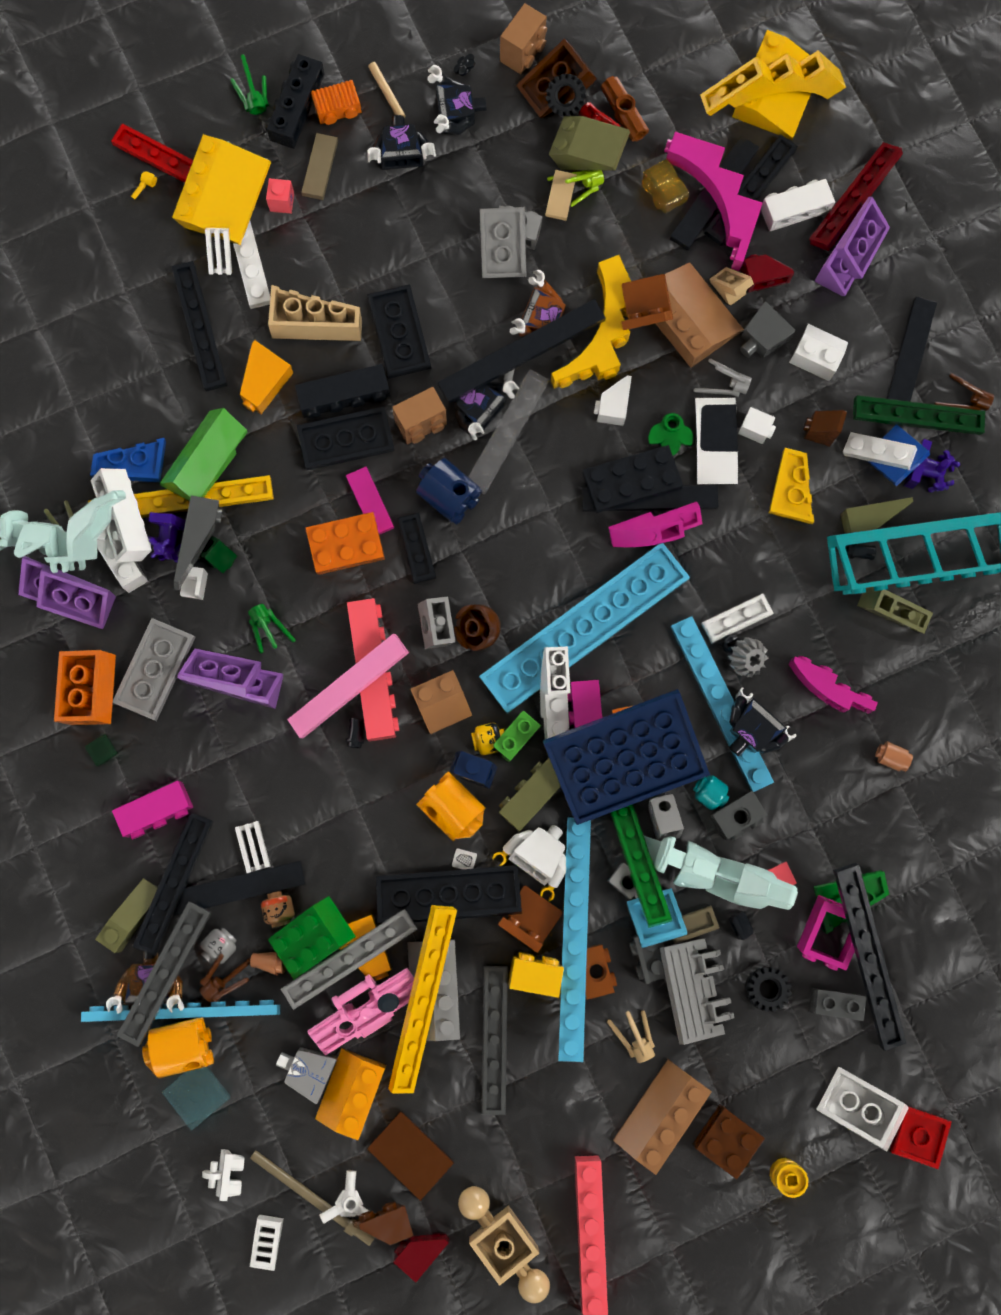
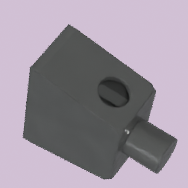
(766, 332)

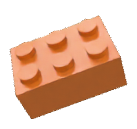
(345, 543)
(84, 687)

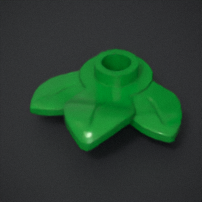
(674, 437)

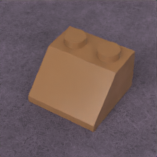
(441, 702)

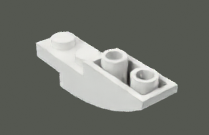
(554, 690)

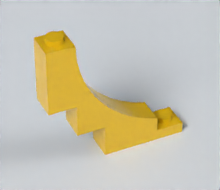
(756, 80)

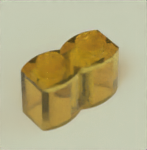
(665, 186)

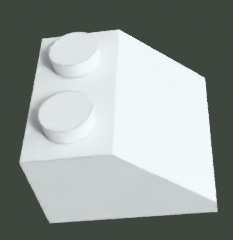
(819, 352)

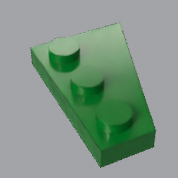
(875, 887)

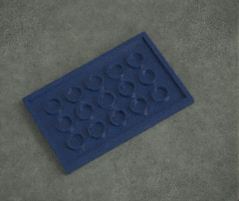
(626, 757)

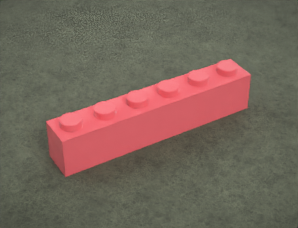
(375, 698)
(591, 1235)

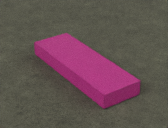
(369, 498)

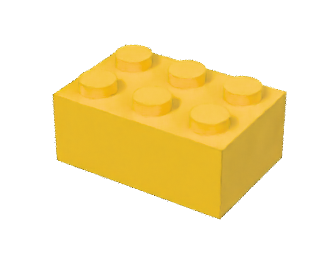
(536, 975)

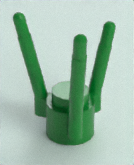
(255, 102)
(261, 617)

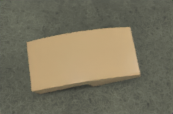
(560, 196)

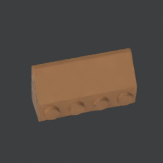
(662, 1116)

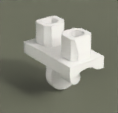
(225, 1186)

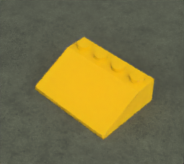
(780, 111)
(221, 188)

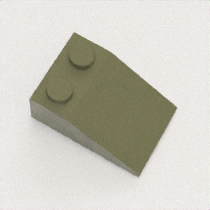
(588, 144)

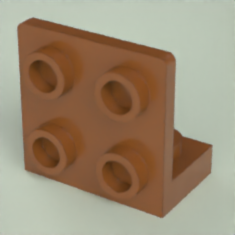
(646, 302)
(535, 922)

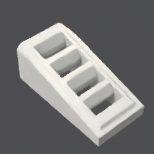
(269, 1222)

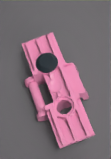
(367, 1018)

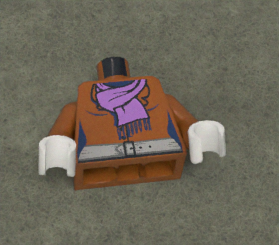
(542, 307)

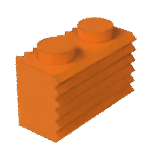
(336, 102)

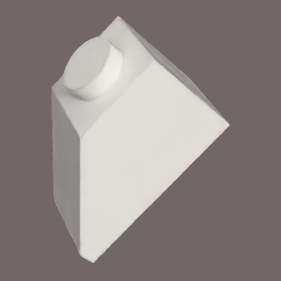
(613, 403)

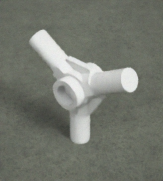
(348, 1203)

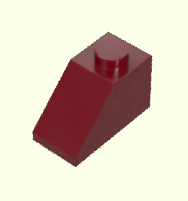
(765, 272)
(419, 1253)

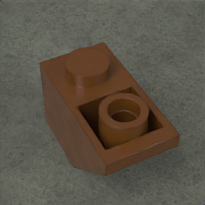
(387, 1225)

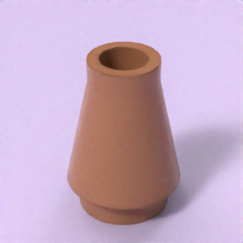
(268, 962)

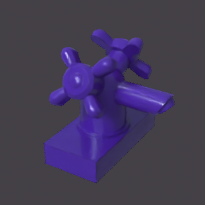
(933, 469)
(165, 542)

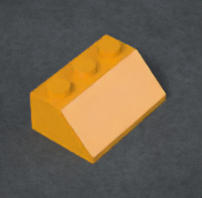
(350, 1093)

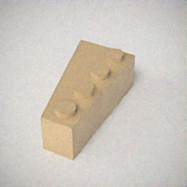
(312, 318)

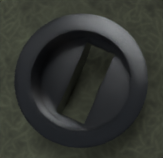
(728, 639)

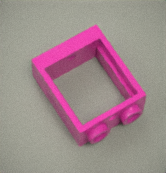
(811, 929)

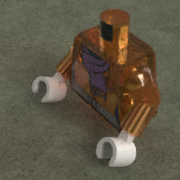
(133, 981)

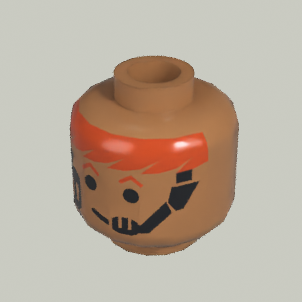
(277, 909)

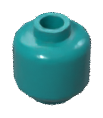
(711, 792)

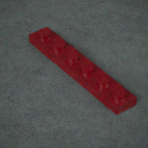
(855, 196)

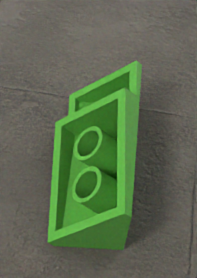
(205, 455)

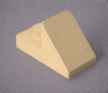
(731, 284)

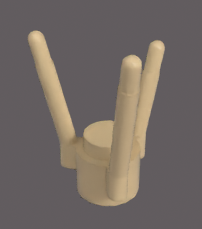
(642, 1047)

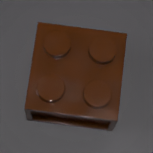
(728, 1141)

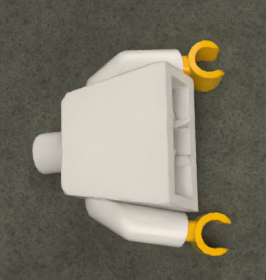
(538, 855)

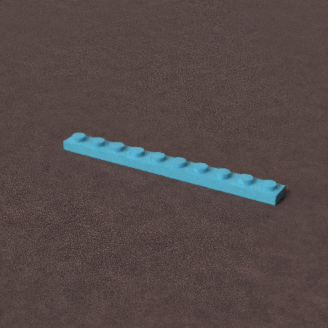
(574, 942)

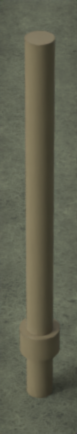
(310, 1196)

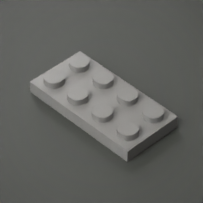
(154, 669)

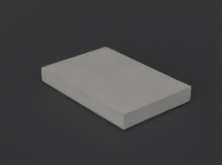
(503, 242)

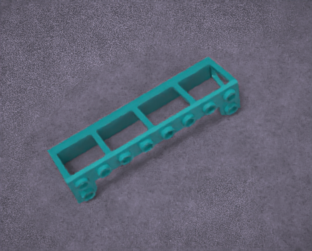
(925, 531)

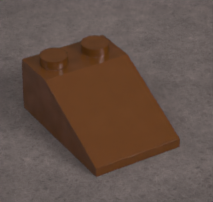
(559, 61)

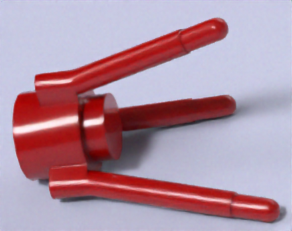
(592, 112)

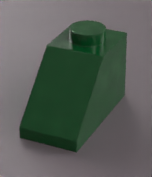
(218, 555)

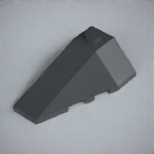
(198, 529)

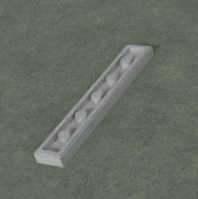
(348, 959)

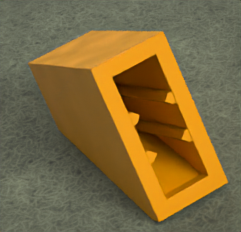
(263, 378)
(378, 965)

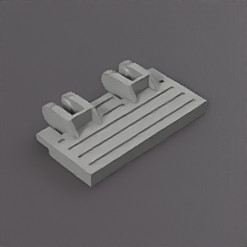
(690, 991)

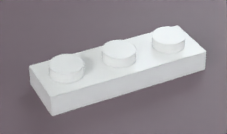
(880, 450)

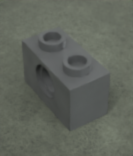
(724, 817)
(837, 1004)

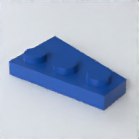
(141, 462)

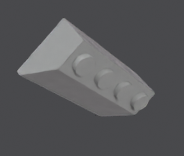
(445, 1016)

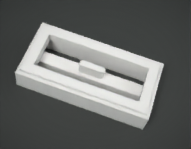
(208, 233)
(247, 827)

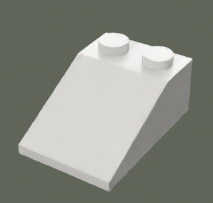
(863, 1108)

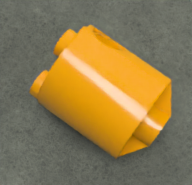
(453, 808)
(178, 1048)

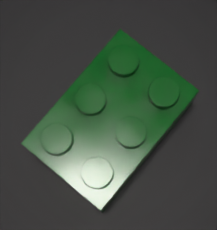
(311, 937)

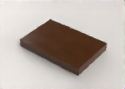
(410, 1155)

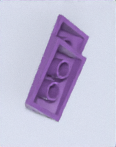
(854, 250)
(65, 594)
(232, 677)

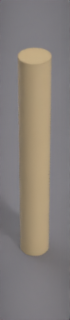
(386, 89)

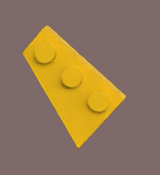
(791, 490)

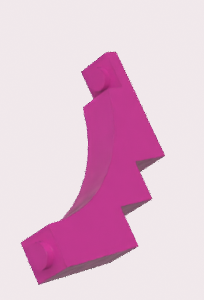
(738, 212)

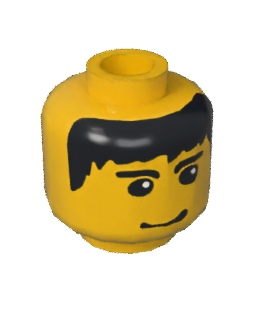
(485, 737)

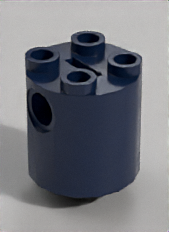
(448, 490)

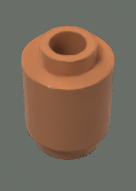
(894, 756)

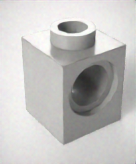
(616, 881)

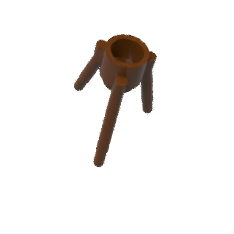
(980, 398)
(213, 988)

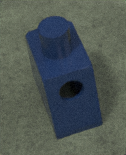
(473, 769)

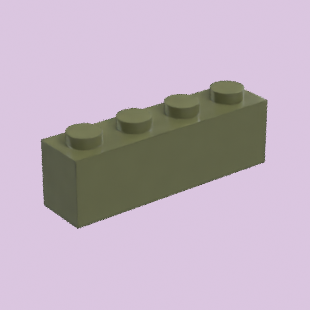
(530, 795)

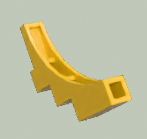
(599, 355)

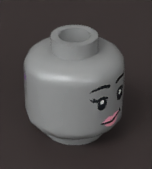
(218, 943)

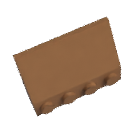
(699, 317)

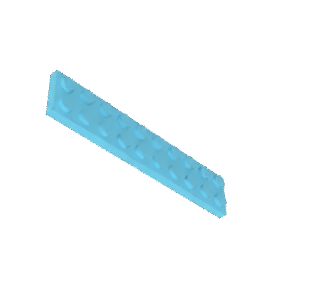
(586, 624)

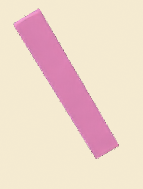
(348, 686)

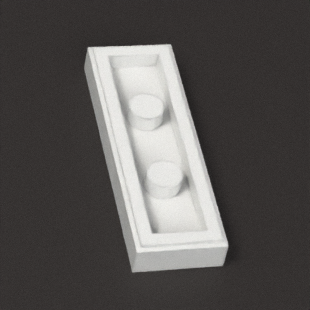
(737, 618)

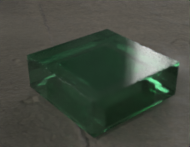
(101, 750)

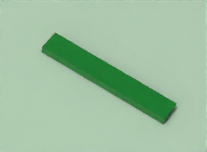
(641, 867)

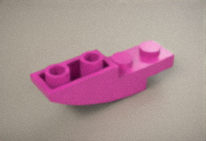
(652, 530)
(822, 684)

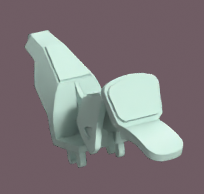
(60, 546)
(723, 877)

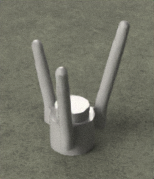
(739, 382)

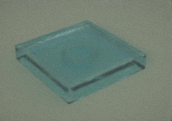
(196, 1095)

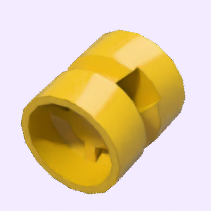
(788, 1177)

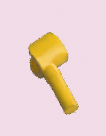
(146, 179)

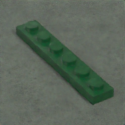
(919, 415)

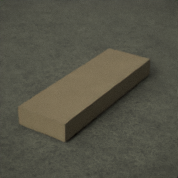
(319, 166)

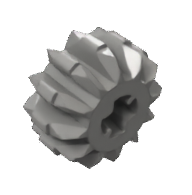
(748, 657)

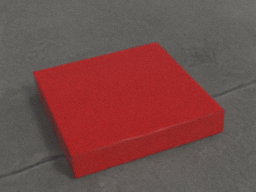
(921, 1137)

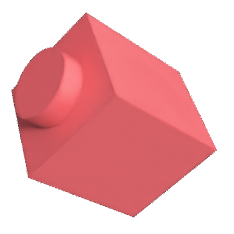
(280, 195)

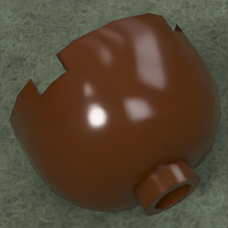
(477, 627)

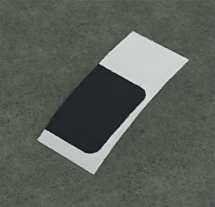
(716, 441)

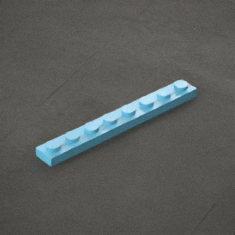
(718, 698)
(193, 1010)

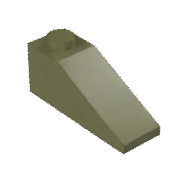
(872, 516)
(895, 609)
(127, 917)

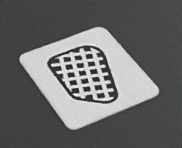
(464, 859)

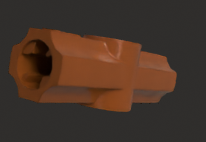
(620, 99)

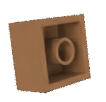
(523, 39)
(420, 416)

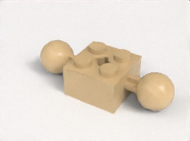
(498, 1260)

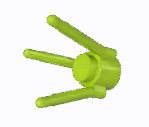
(590, 179)

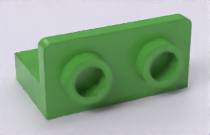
(516, 736)

